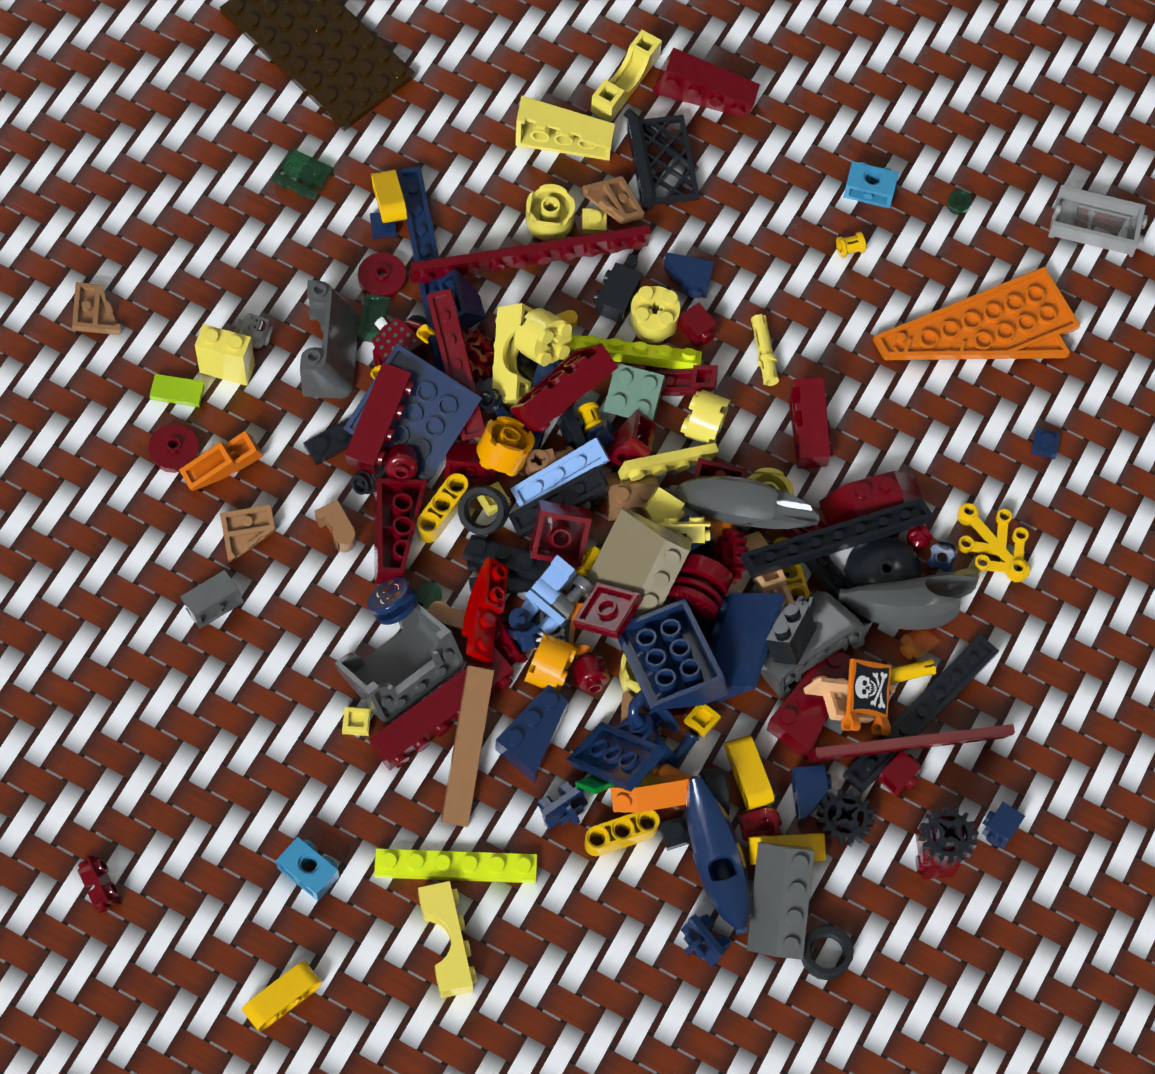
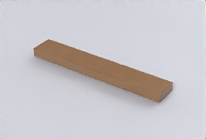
(467, 746)

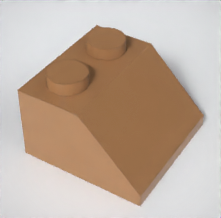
(628, 494)

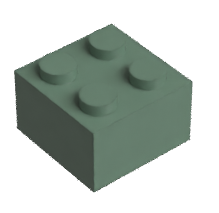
(634, 390)

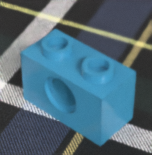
(877, 194)
(315, 882)

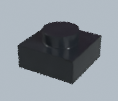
(675, 833)

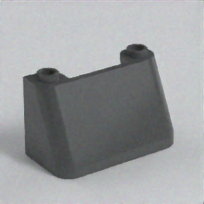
(330, 369)
(835, 631)
(404, 666)

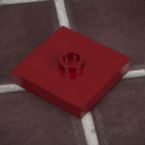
(607, 610)

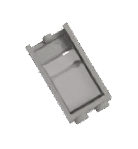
(1098, 220)

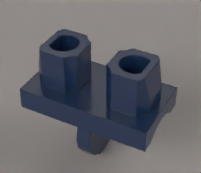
(523, 629)
(564, 808)
(702, 941)

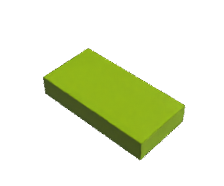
(177, 390)

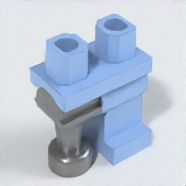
(549, 599)

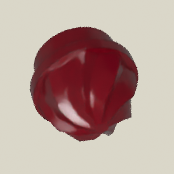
(918, 537)

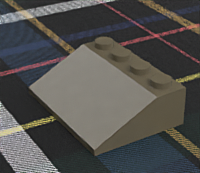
(640, 559)

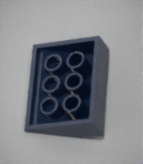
(740, 637)
(672, 659)

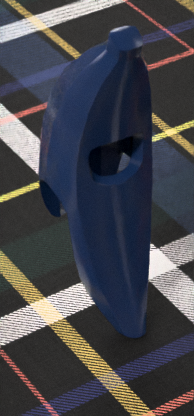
(718, 855)

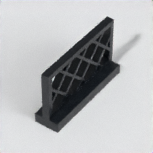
(643, 168)

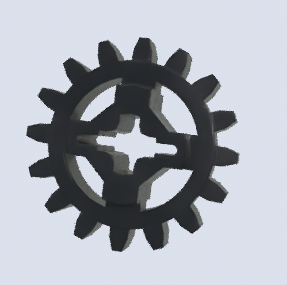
(839, 807)
(955, 843)

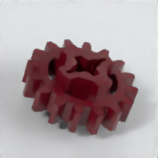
(480, 353)
(729, 550)

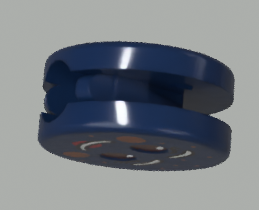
(392, 600)

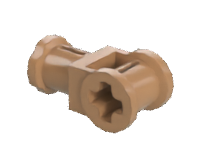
(543, 459)

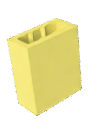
(225, 354)

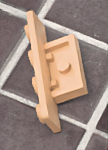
(835, 696)

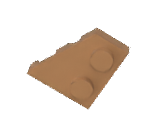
(615, 199)
(93, 311)
(246, 529)

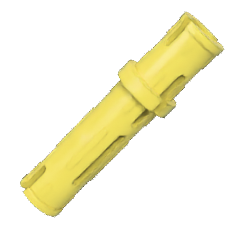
(766, 358)

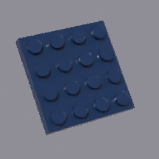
(432, 412)

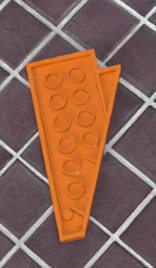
(1004, 322)

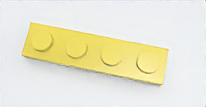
(661, 463)

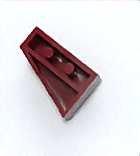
(810, 423)

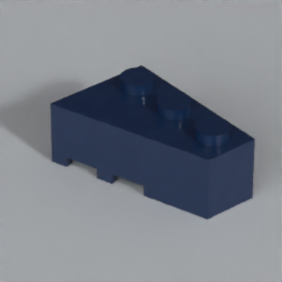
(531, 734)

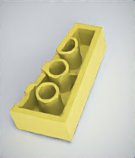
(562, 130)

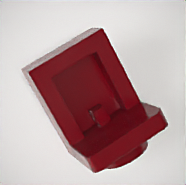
(759, 822)

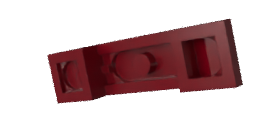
(687, 381)

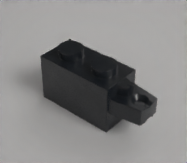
(618, 290)
(792, 631)

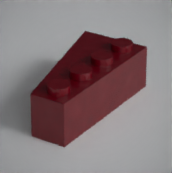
(705, 84)
(563, 387)
(379, 419)
(395, 519)
(804, 715)

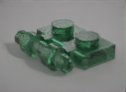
(304, 168)

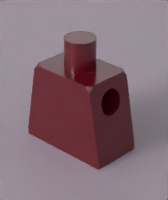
(631, 440)

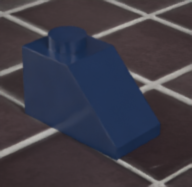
(689, 274)
(466, 298)
(809, 788)

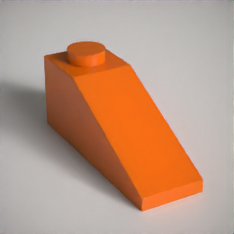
(651, 794)

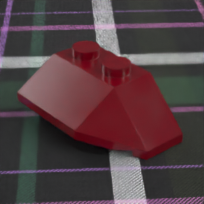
(869, 496)

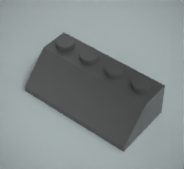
(780, 900)

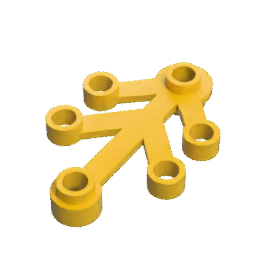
(995, 545)

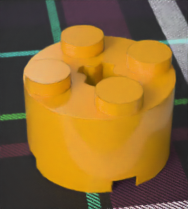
(505, 445)
(549, 663)

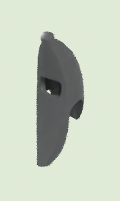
(744, 503)
(913, 602)

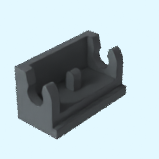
(212, 599)

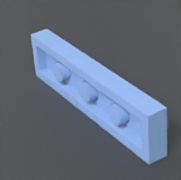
(560, 472)

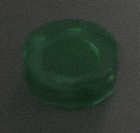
(959, 202)
(428, 594)

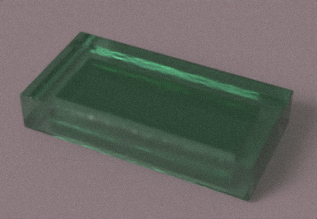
(373, 309)

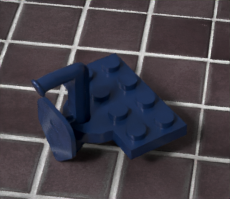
(632, 748)

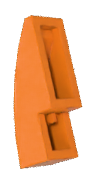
(221, 461)

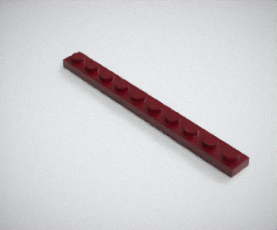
(529, 254)

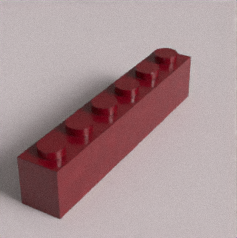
(433, 715)

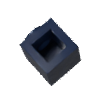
(1002, 825)

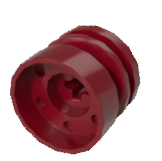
(702, 585)

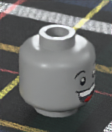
(256, 328)

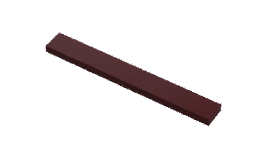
(910, 743)

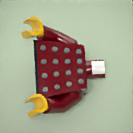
(409, 334)

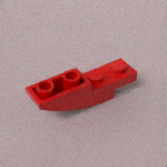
(484, 605)

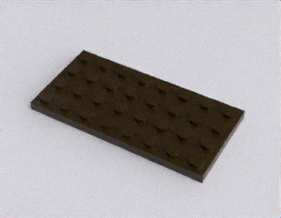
(323, 53)

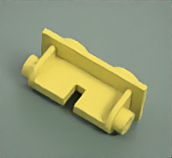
(694, 528)

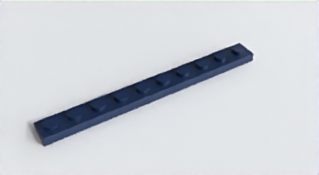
(421, 240)

